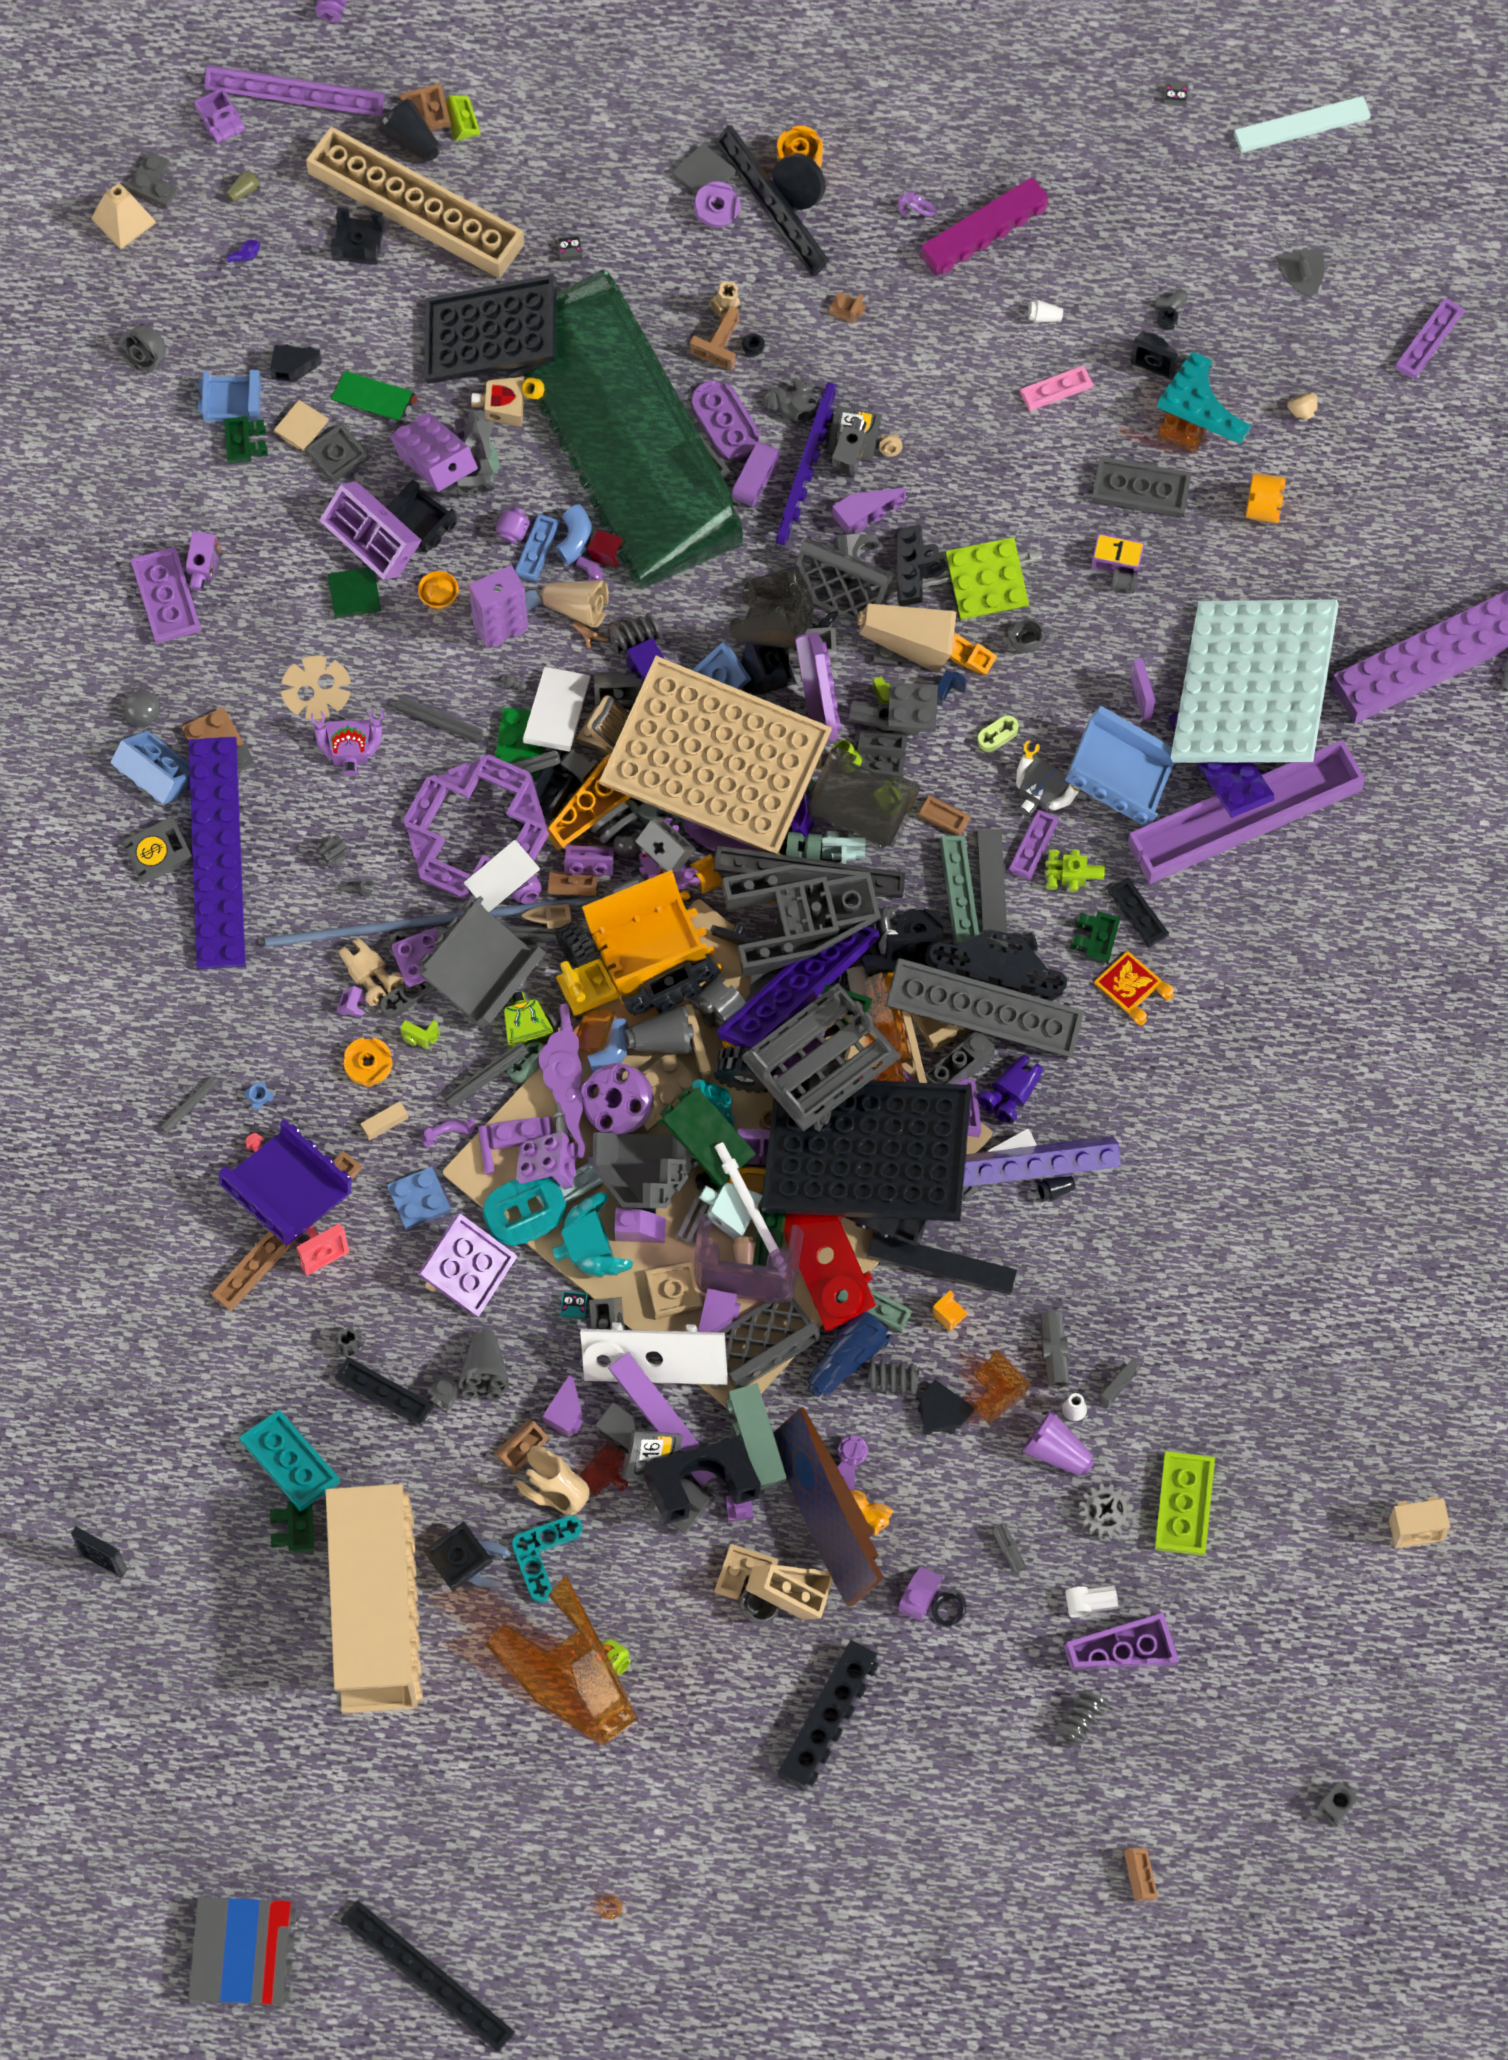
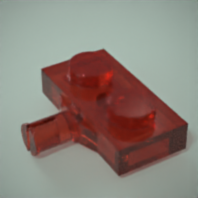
(604, 1470)

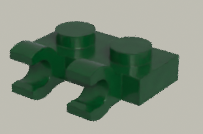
(238, 439)
(1102, 938)
(300, 1528)

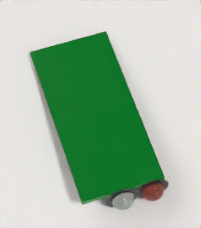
(374, 396)

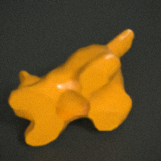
(875, 1513)

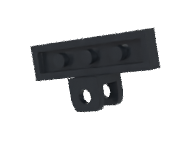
(914, 565)

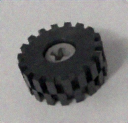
(735, 1073)

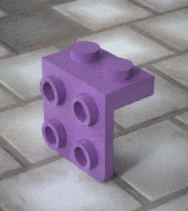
(410, 951)
(548, 1157)

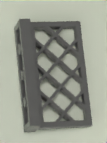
(848, 564)
(778, 1352)

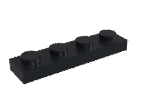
(384, 1392)

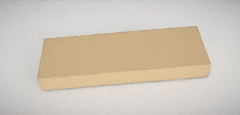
(698, 1046)

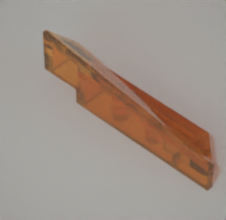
(890, 1024)

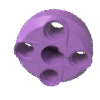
(617, 1099)

